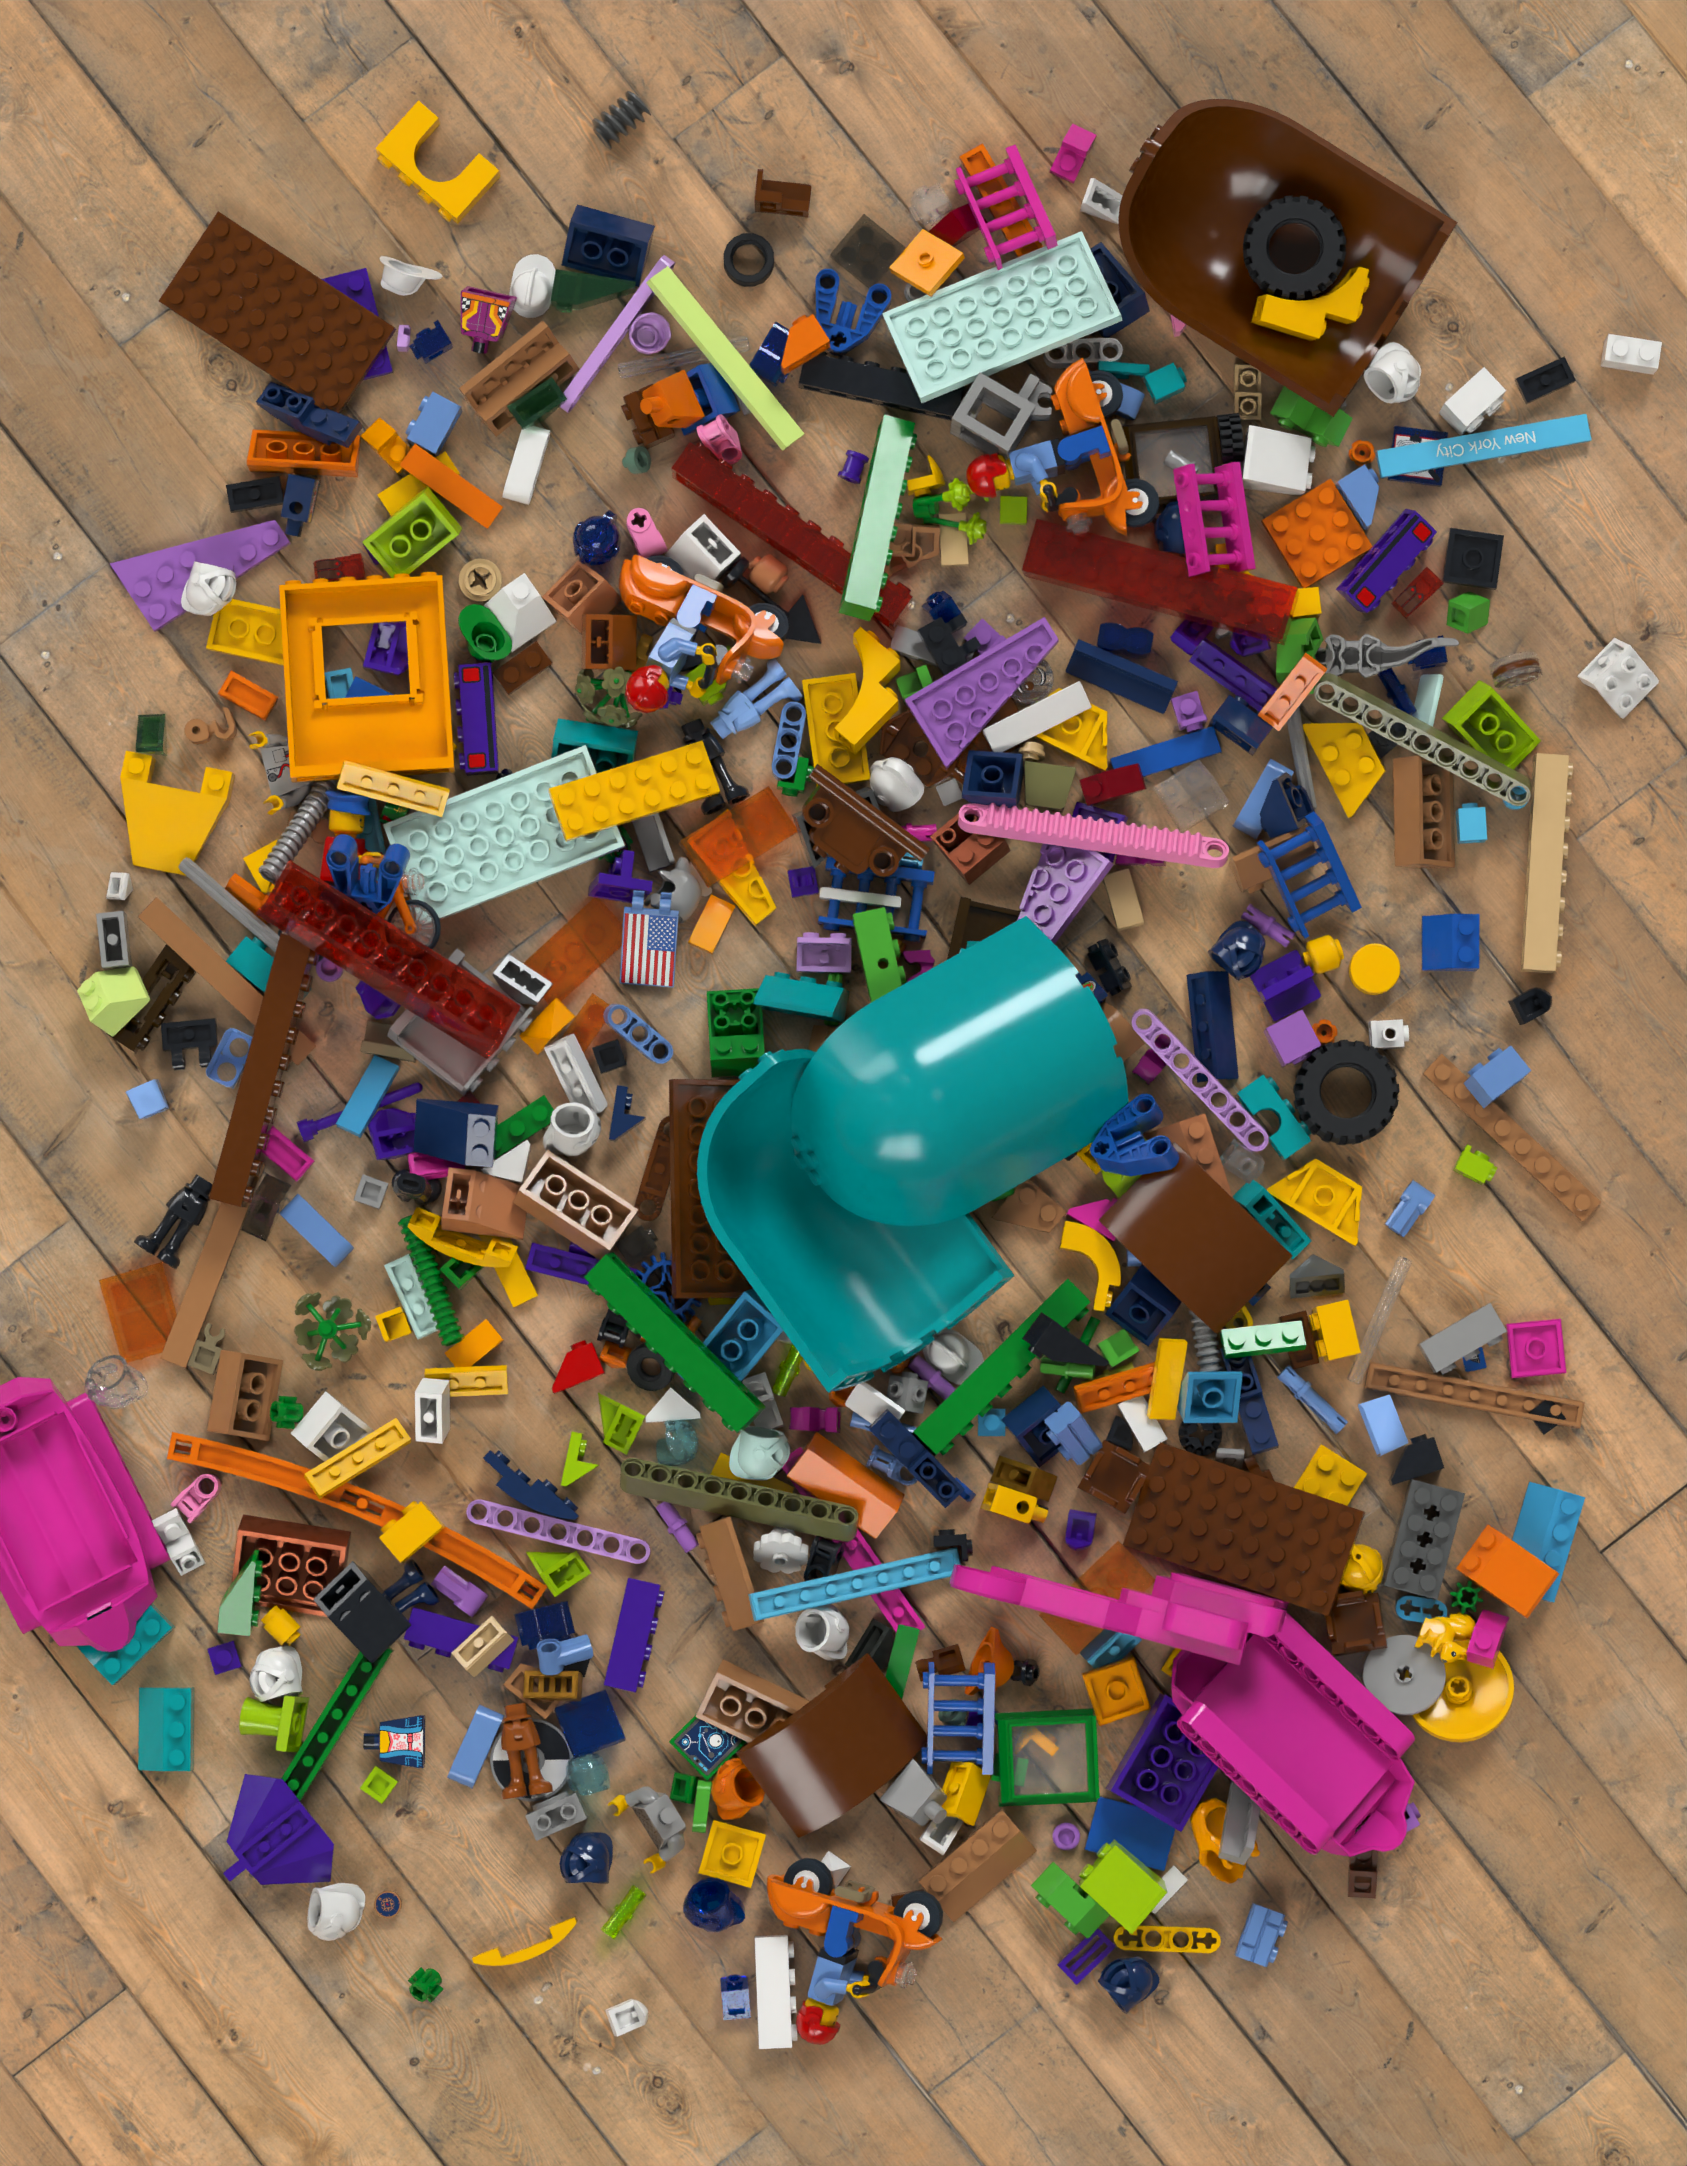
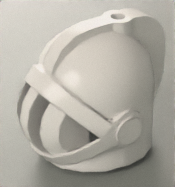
(1393, 374)
(208, 589)
(895, 784)
(572, 1130)
(823, 1632)
(276, 1673)
(335, 1910)

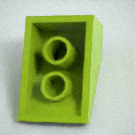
(412, 534)
(1491, 726)

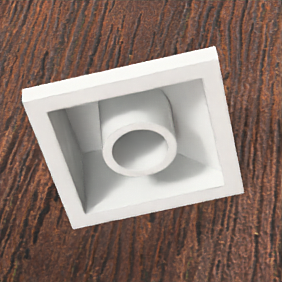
(521, 611)

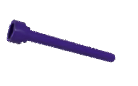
(310, 1128)

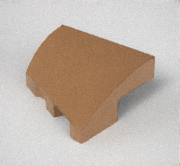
(913, 544)

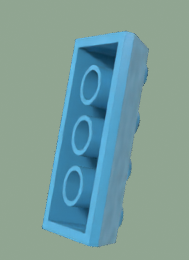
(743, 1334)
(1548, 1527)

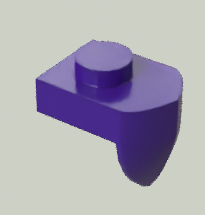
(1247, 645)
(1080, 1529)

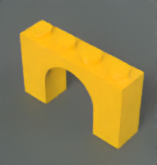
(452, 197)

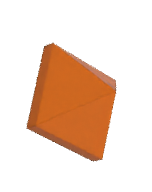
(615, 1356)

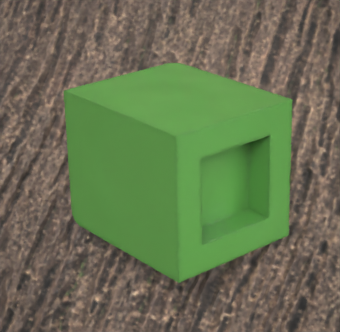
(1468, 612)
(913, 682)
(1117, 1348)

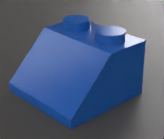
(713, 395)
(1450, 942)

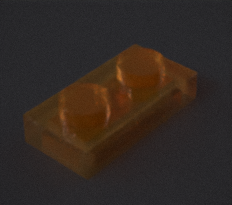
(588, 1022)

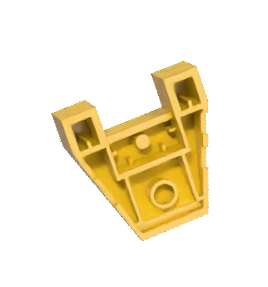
(169, 821)

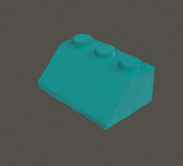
(607, 745)
(803, 997)
(166, 1729)

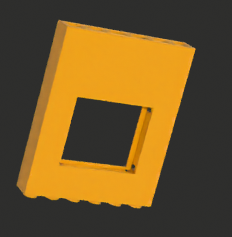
(371, 731)

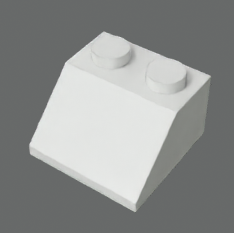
(329, 1428)

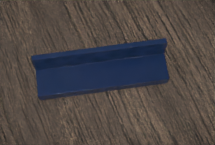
(1121, 676)
(1212, 1024)

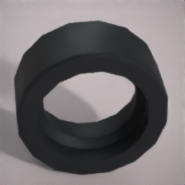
(748, 239)

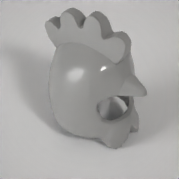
(685, 887)

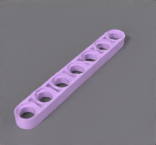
(612, 338)
(1204, 1093)
(546, 1524)

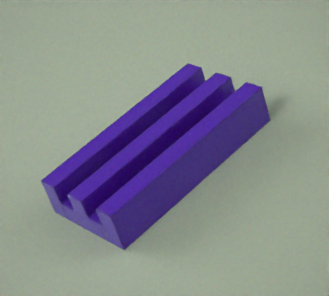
(1069, 1972)

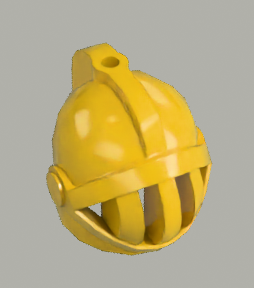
(1363, 1569)

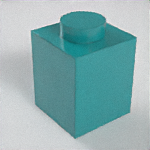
(1165, 383)

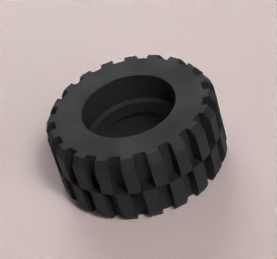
(1304, 212)
(1382, 1083)

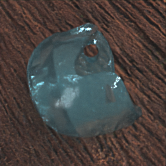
(680, 1447)
(588, 1773)

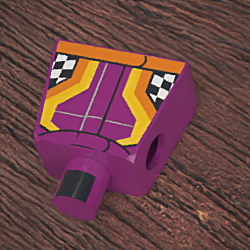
(485, 316)

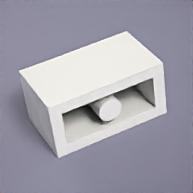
(1631, 354)
(432, 1410)

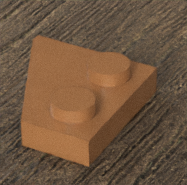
(1030, 1209)

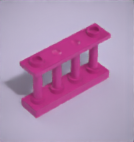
(1021, 187)
(1233, 513)

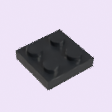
(1473, 558)

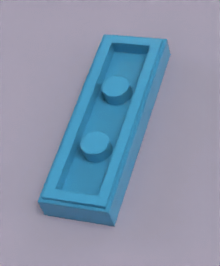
(367, 1096)

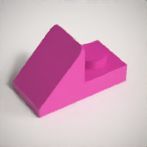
(1072, 153)

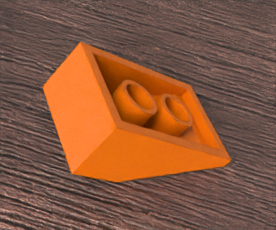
(1507, 1571)

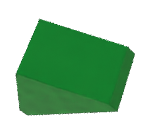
(460, 1272)

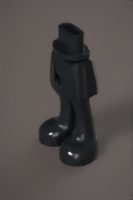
(734, 793)
(412, 1186)
(189, 1206)

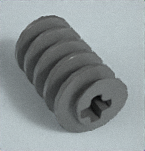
(619, 118)

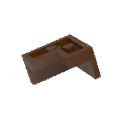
(781, 197)

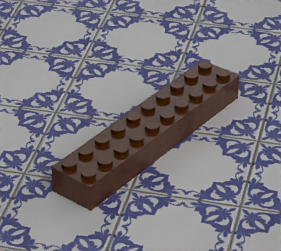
(263, 1072)

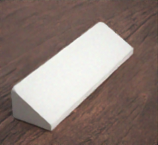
(1037, 718)

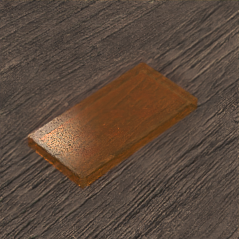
(738, 837)
(577, 949)
(1105, 1577)

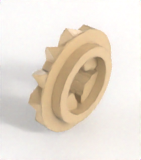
(481, 567)

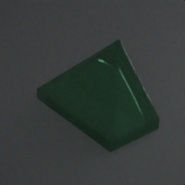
(537, 404)
(152, 734)

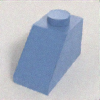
(1360, 494)

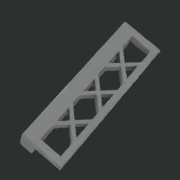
(1239, 1826)

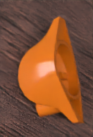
(991, 1651)

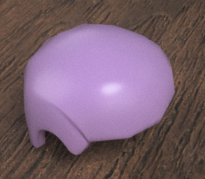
(649, 333)

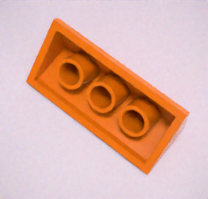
(301, 454)
(841, 1479)

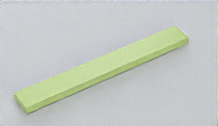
(725, 358)

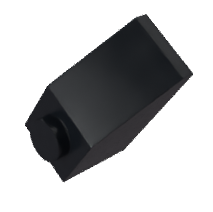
(1417, 1460)

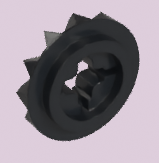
(1193, 1445)

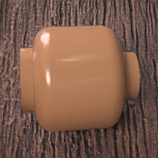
(768, 574)

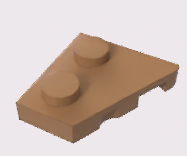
(515, 1685)

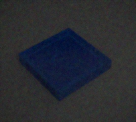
(590, 1724)

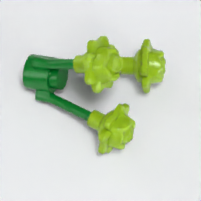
(959, 496)

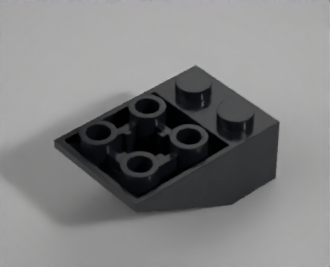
(362, 1611)

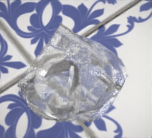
(114, 1383)

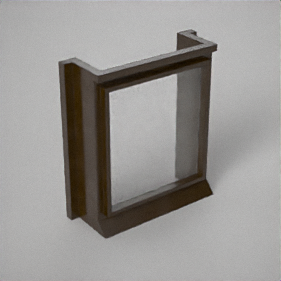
(1191, 438)

